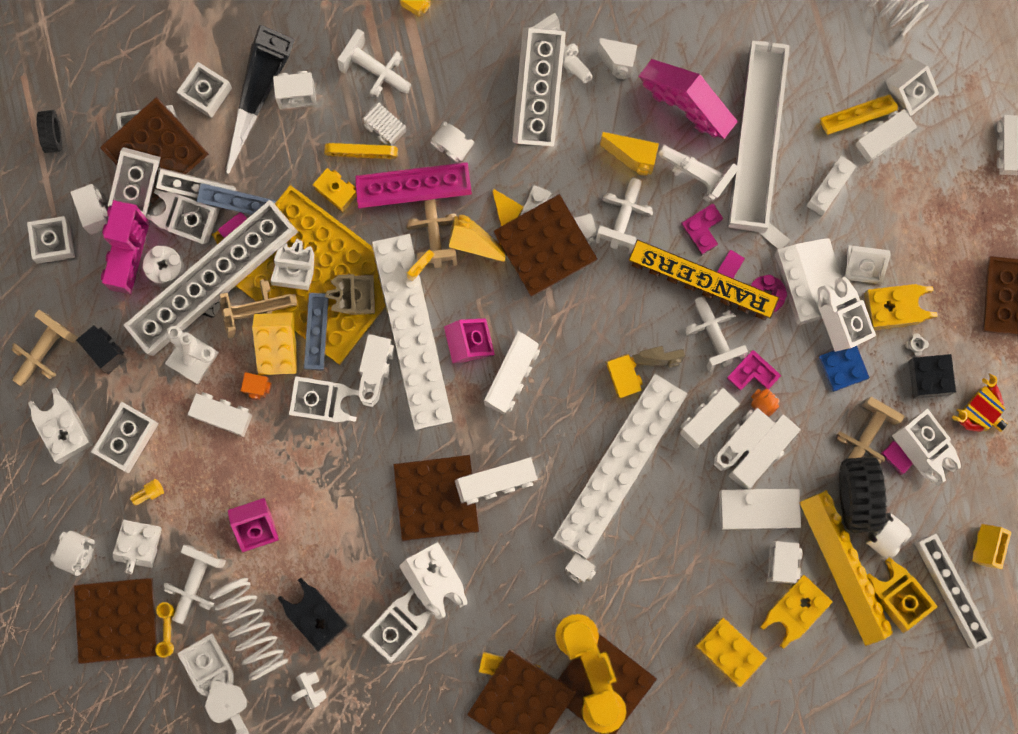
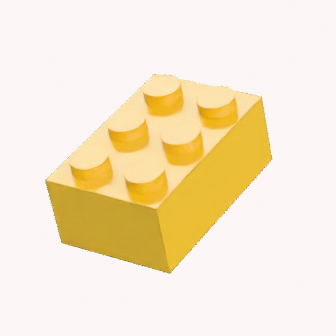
(275, 343)
(730, 652)

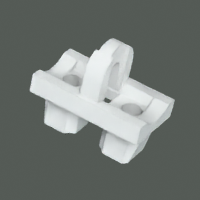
(305, 682)

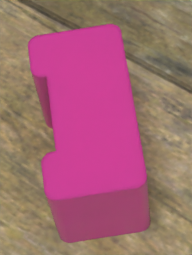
(232, 224)
(731, 264)
(897, 458)

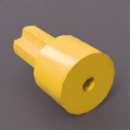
(151, 490)

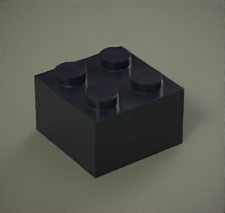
(103, 352)
(932, 376)

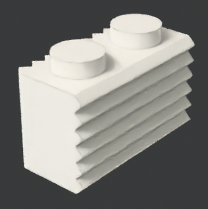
(384, 124)

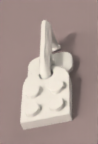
(208, 667)

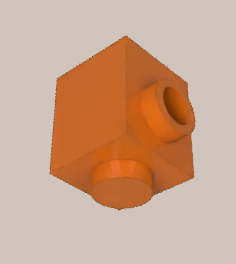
(256, 386)

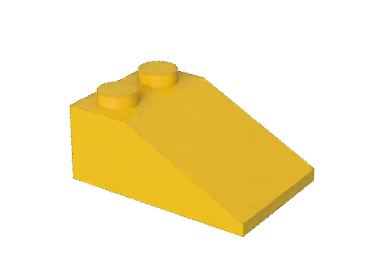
(633, 152)
(471, 238)

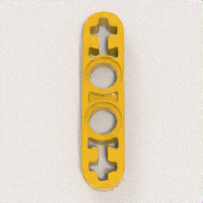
(360, 151)

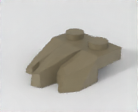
(353, 294)
(656, 356)

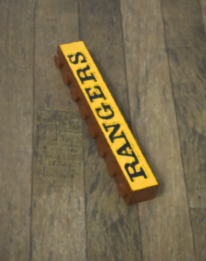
(704, 279)

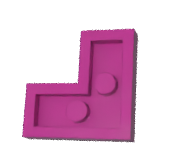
(698, 228)
(753, 367)

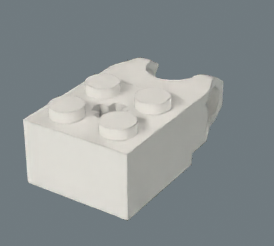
(179, 215)
(844, 315)
(375, 367)
(328, 400)
(55, 423)
(744, 438)
(927, 446)
(437, 583)
(401, 622)

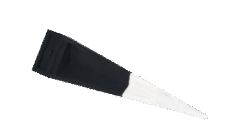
(265, 61)

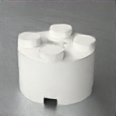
(452, 141)
(160, 256)
(889, 538)
(73, 552)

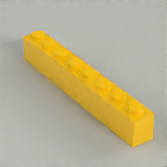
(846, 568)

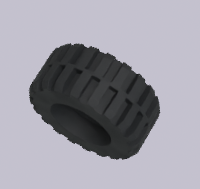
(862, 494)

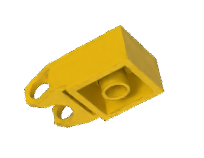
(903, 304)
(898, 591)
(792, 615)

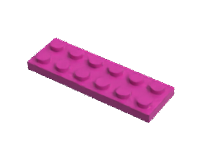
(413, 185)

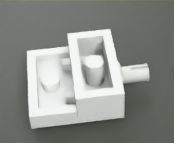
(136, 545)

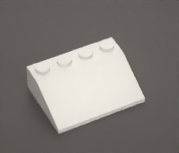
(804, 270)

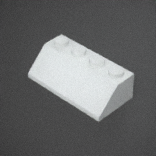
(511, 373)

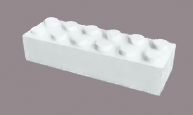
(538, 86)

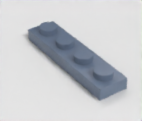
(230, 199)
(316, 332)

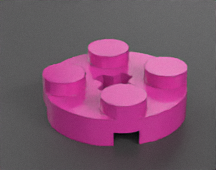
(774, 285)

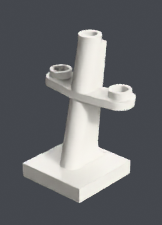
(353, 53)
(570, 61)
(713, 179)
(627, 205)
(724, 354)
(190, 355)
(201, 562)

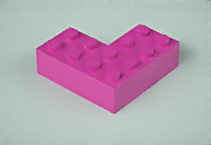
(689, 93)
(127, 236)

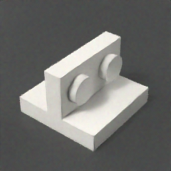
(866, 264)

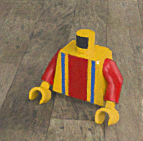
(983, 409)

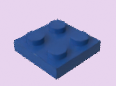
(844, 368)

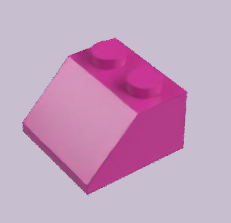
(469, 340)
(253, 525)

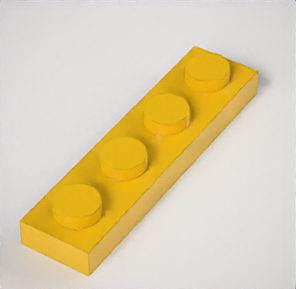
(858, 114)

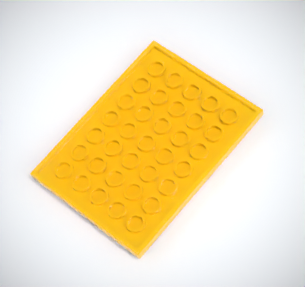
(335, 253)

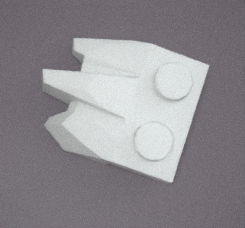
(293, 266)

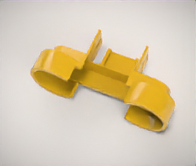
(579, 637)

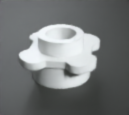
(912, 344)

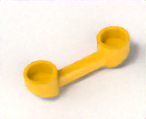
(165, 611)

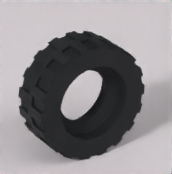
(49, 131)

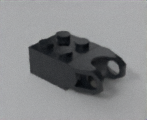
(309, 611)

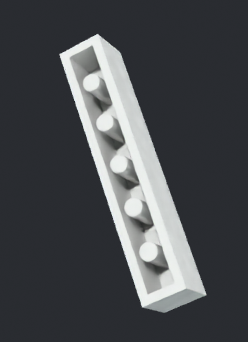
(953, 591)

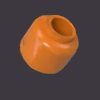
(765, 401)

